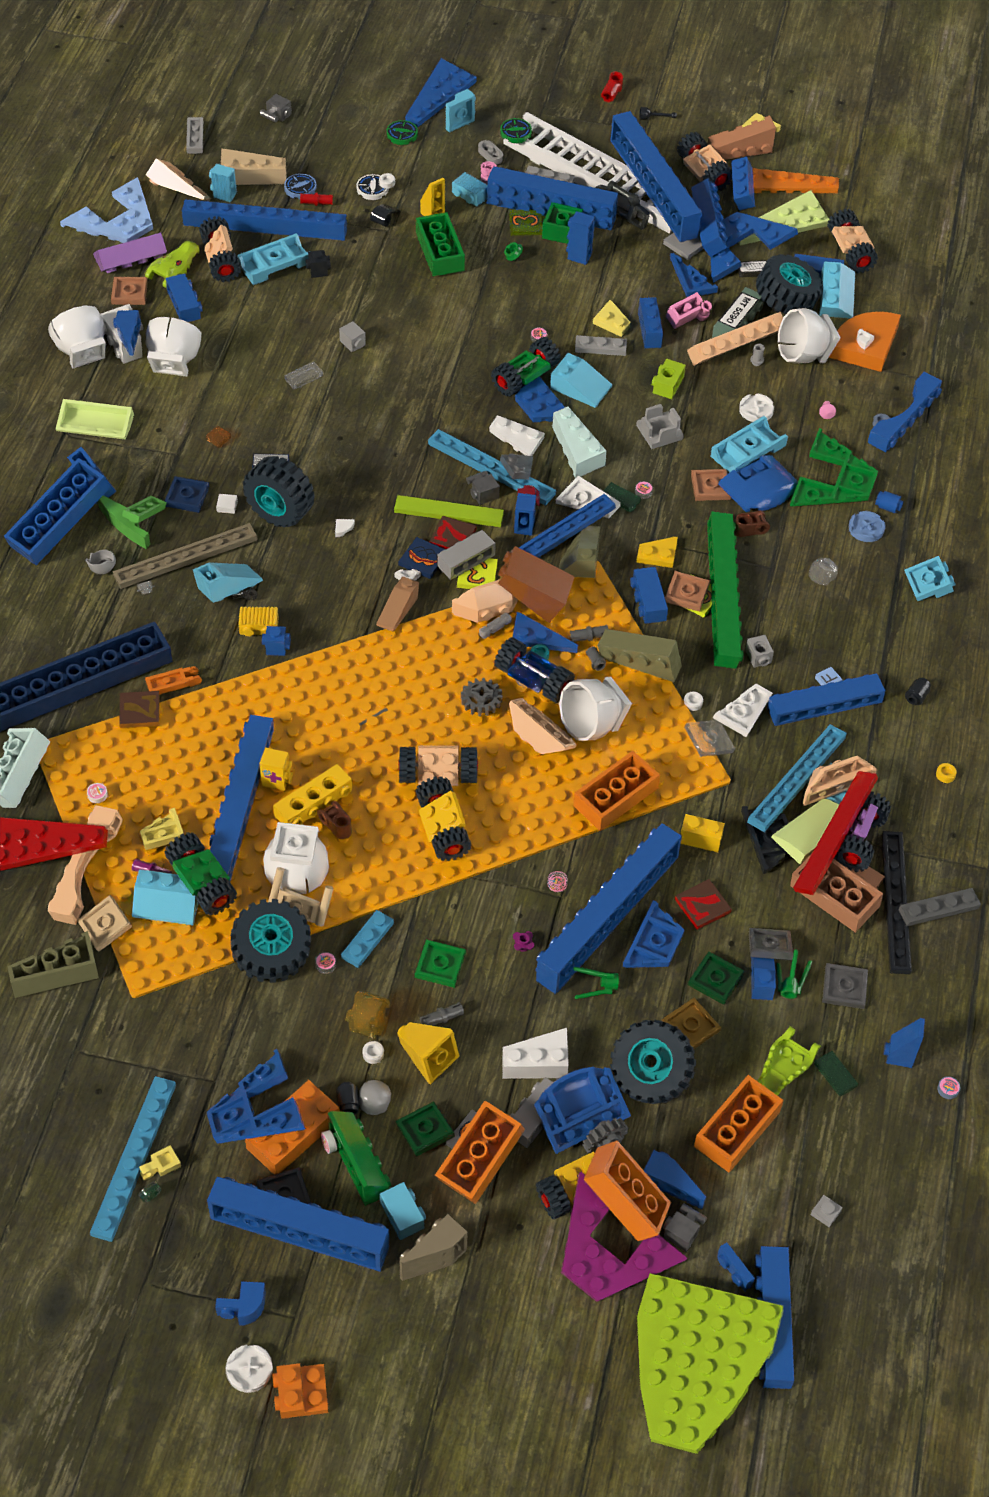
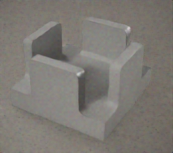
(660, 427)

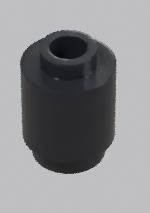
(918, 691)
(348, 1098)

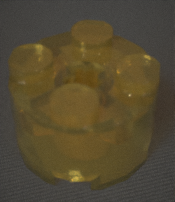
(368, 1014)

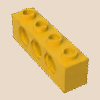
(303, 798)

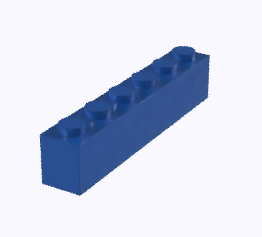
(711, 225)
(825, 699)
(775, 1288)

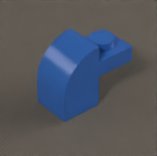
(246, 1308)

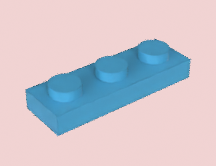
(367, 939)

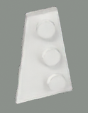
(518, 435)
(580, 494)

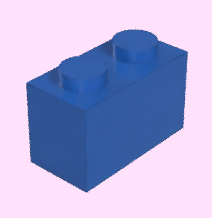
(525, 514)

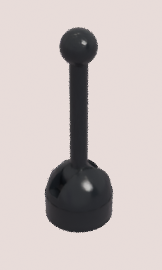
(645, 113)

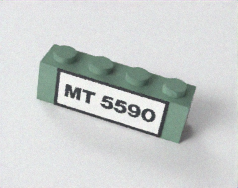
(739, 313)

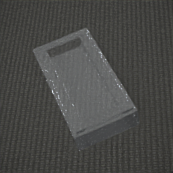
(303, 375)

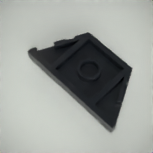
(766, 848)

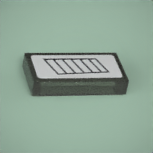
(751, 268)

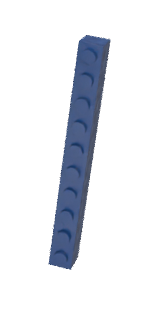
(267, 219)
(240, 792)

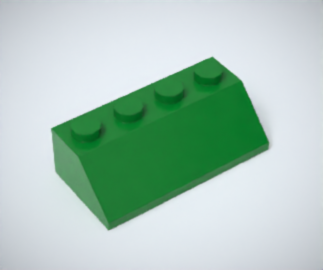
(357, 1156)

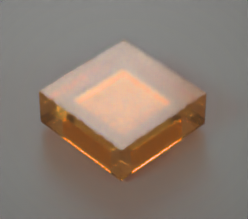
(218, 436)

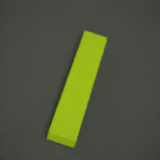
(456, 511)

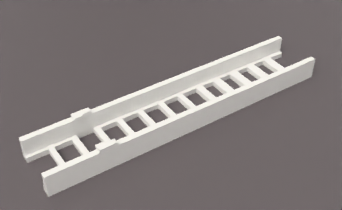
(582, 175)

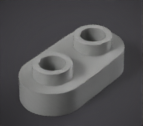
(490, 152)

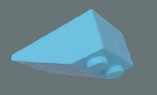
(579, 381)

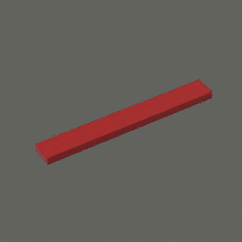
(835, 833)

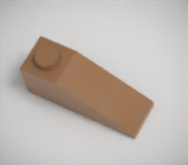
(399, 603)

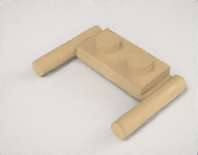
(312, 909)

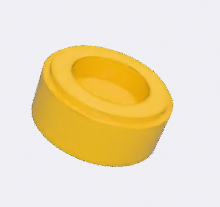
(946, 773)

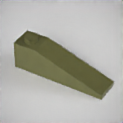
(582, 554)

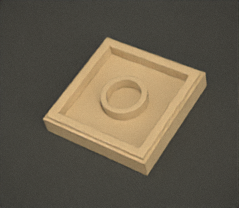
(104, 923)

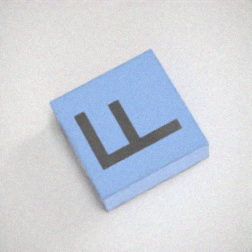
(827, 676)

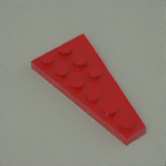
(37, 841)

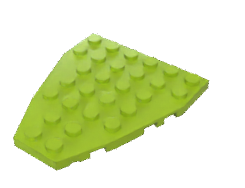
(698, 1357)

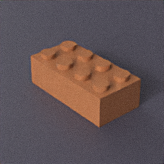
(843, 895)

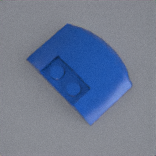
(759, 484)
(578, 1105)

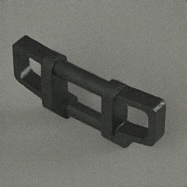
(634, 202)

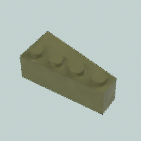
(642, 652)
(54, 968)

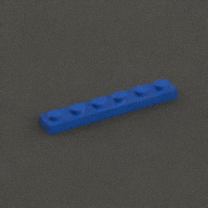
(569, 526)

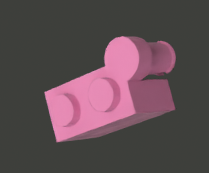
(688, 310)

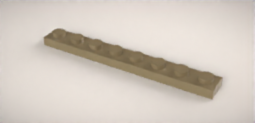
(184, 556)

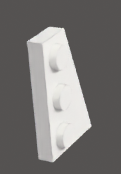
(745, 710)

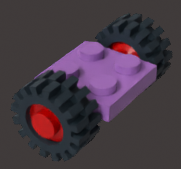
(854, 851)

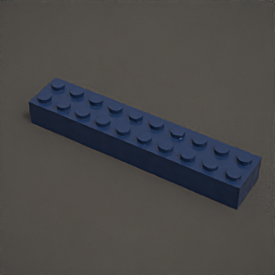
(82, 674)

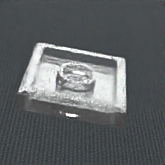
(709, 738)

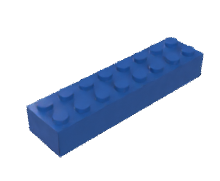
(534, 192)
(299, 1223)

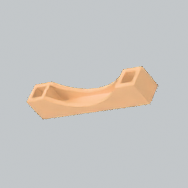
(723, 343)
(67, 901)

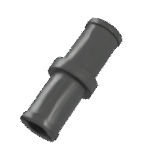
(588, 633)
(442, 1015)

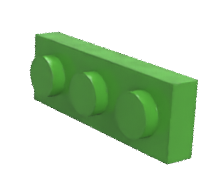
(144, 509)

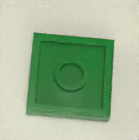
(440, 963)

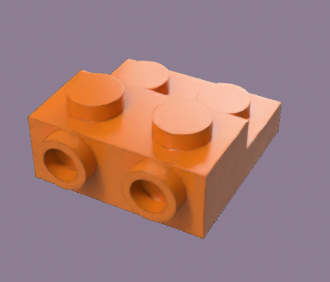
(300, 1390)

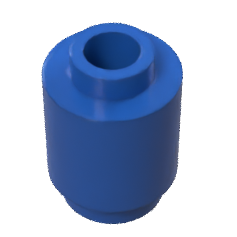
(889, 501)

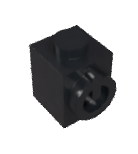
(318, 263)

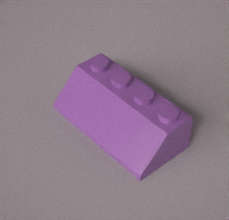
(130, 252)

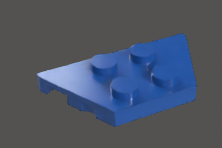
(538, 401)
(655, 940)

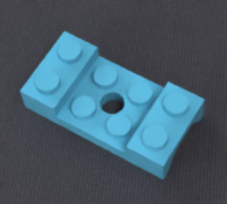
(259, 261)
(735, 453)

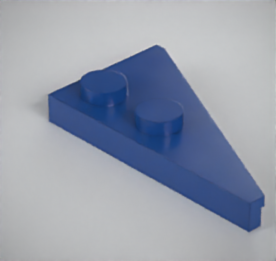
(691, 279)
(534, 633)

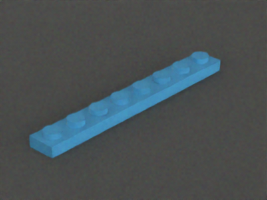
(484, 462)
(796, 778)
(132, 1158)

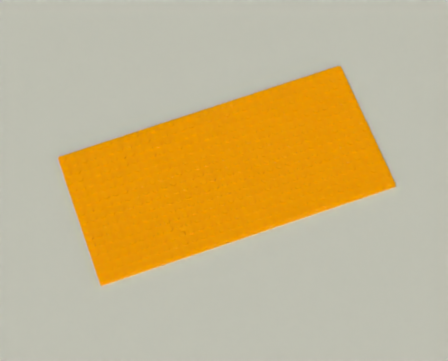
(316, 709)

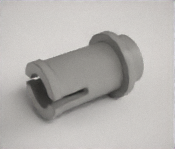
(757, 357)

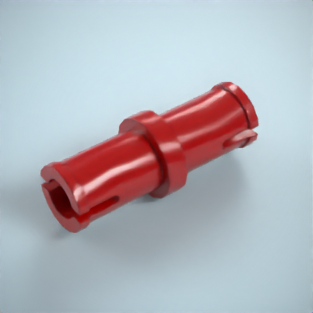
(316, 199)

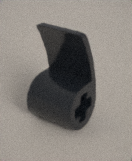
(382, 214)

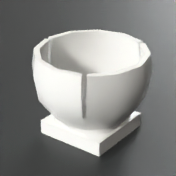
(810, 333)
(79, 335)
(173, 352)
(592, 708)
(300, 854)

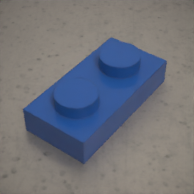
(740, 1274)

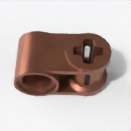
(751, 524)
(336, 820)

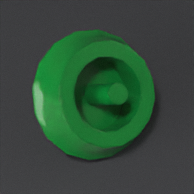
(513, 251)

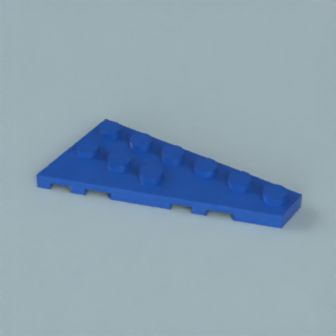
(439, 89)

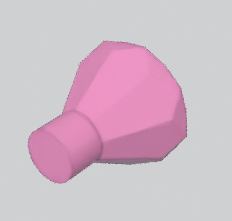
(827, 410)

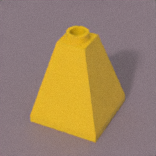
(429, 1048)

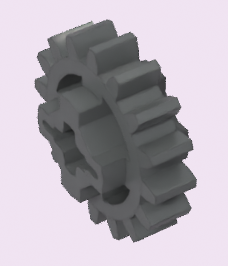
(481, 697)
(604, 1134)

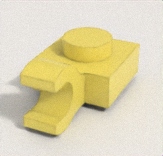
(162, 1162)

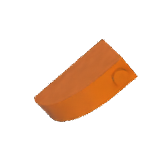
(881, 325)

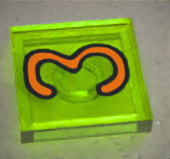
(525, 222)

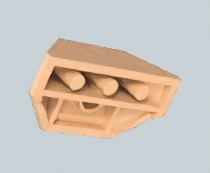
(484, 602)
(538, 729)
(834, 778)

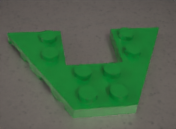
(853, 482)

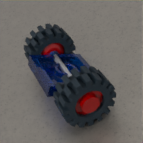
(532, 669)

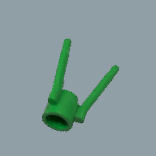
(608, 981)
(789, 987)

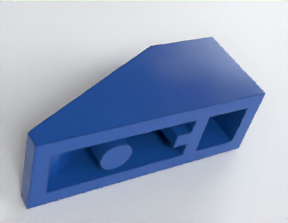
(128, 328)
(762, 978)
(905, 1044)
(673, 1180)

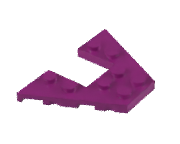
(593, 1266)

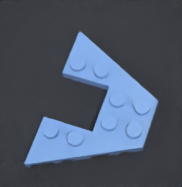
(122, 228)

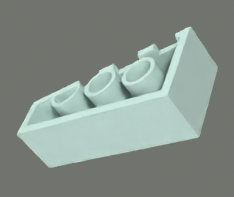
(578, 443)
(19, 763)

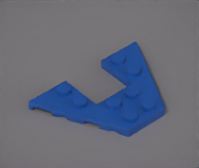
(741, 226)
(233, 1115)

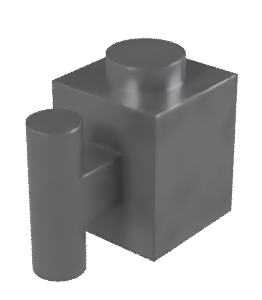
(277, 108)
(483, 487)
(682, 1229)

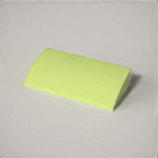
(94, 419)
(805, 831)

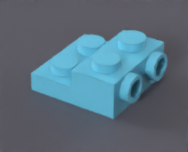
(461, 110)
(930, 579)

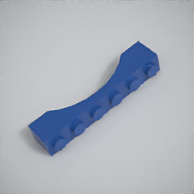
(887, 431)

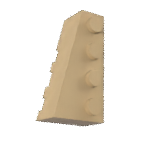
(255, 168)

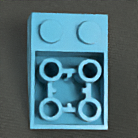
(224, 579)

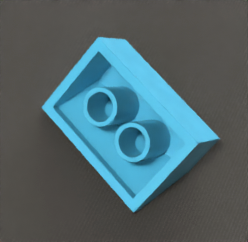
(838, 290)
(163, 898)

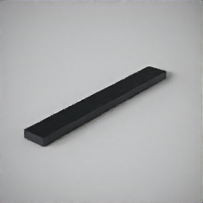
(896, 896)

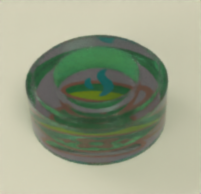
(150, 1191)

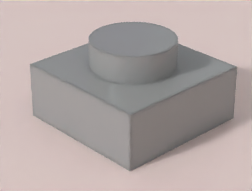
(826, 1211)

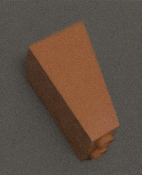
(535, 583)

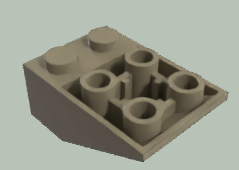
(435, 1250)

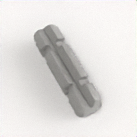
(495, 625)

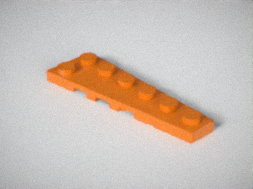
(787, 181)

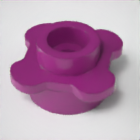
(523, 946)

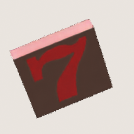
(450, 532)
(703, 904)

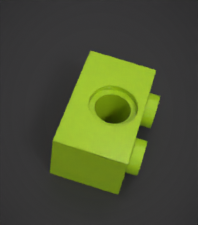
(668, 378)

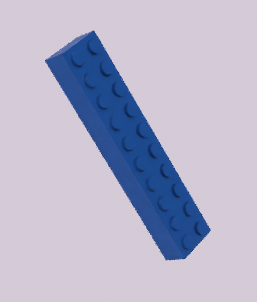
(655, 176)
(607, 908)

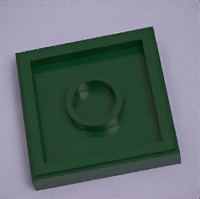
(716, 978)
(425, 1128)

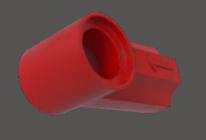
(612, 87)

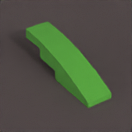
(113, 512)

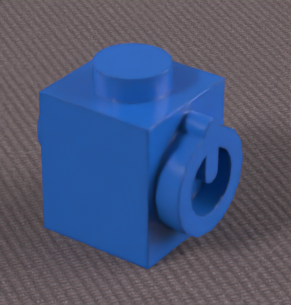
(276, 640)

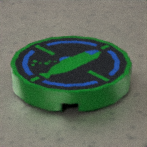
(516, 130)
(402, 132)

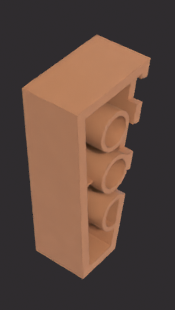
(746, 140)

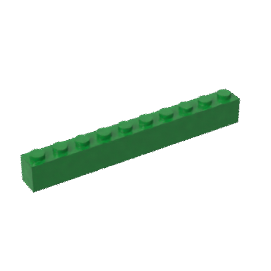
(724, 592)

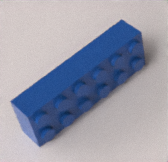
(57, 511)

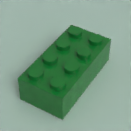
(440, 244)

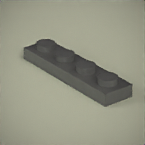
(939, 907)

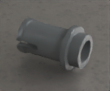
(597, 661)

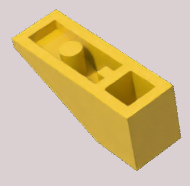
(433, 199)

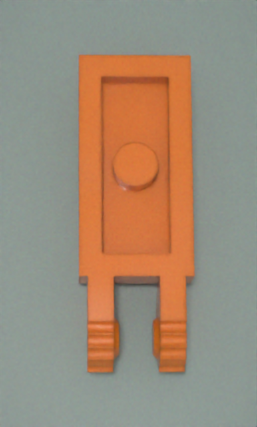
(173, 680)

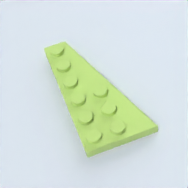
(802, 213)

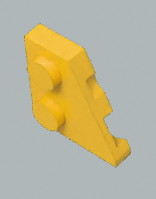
(658, 552)

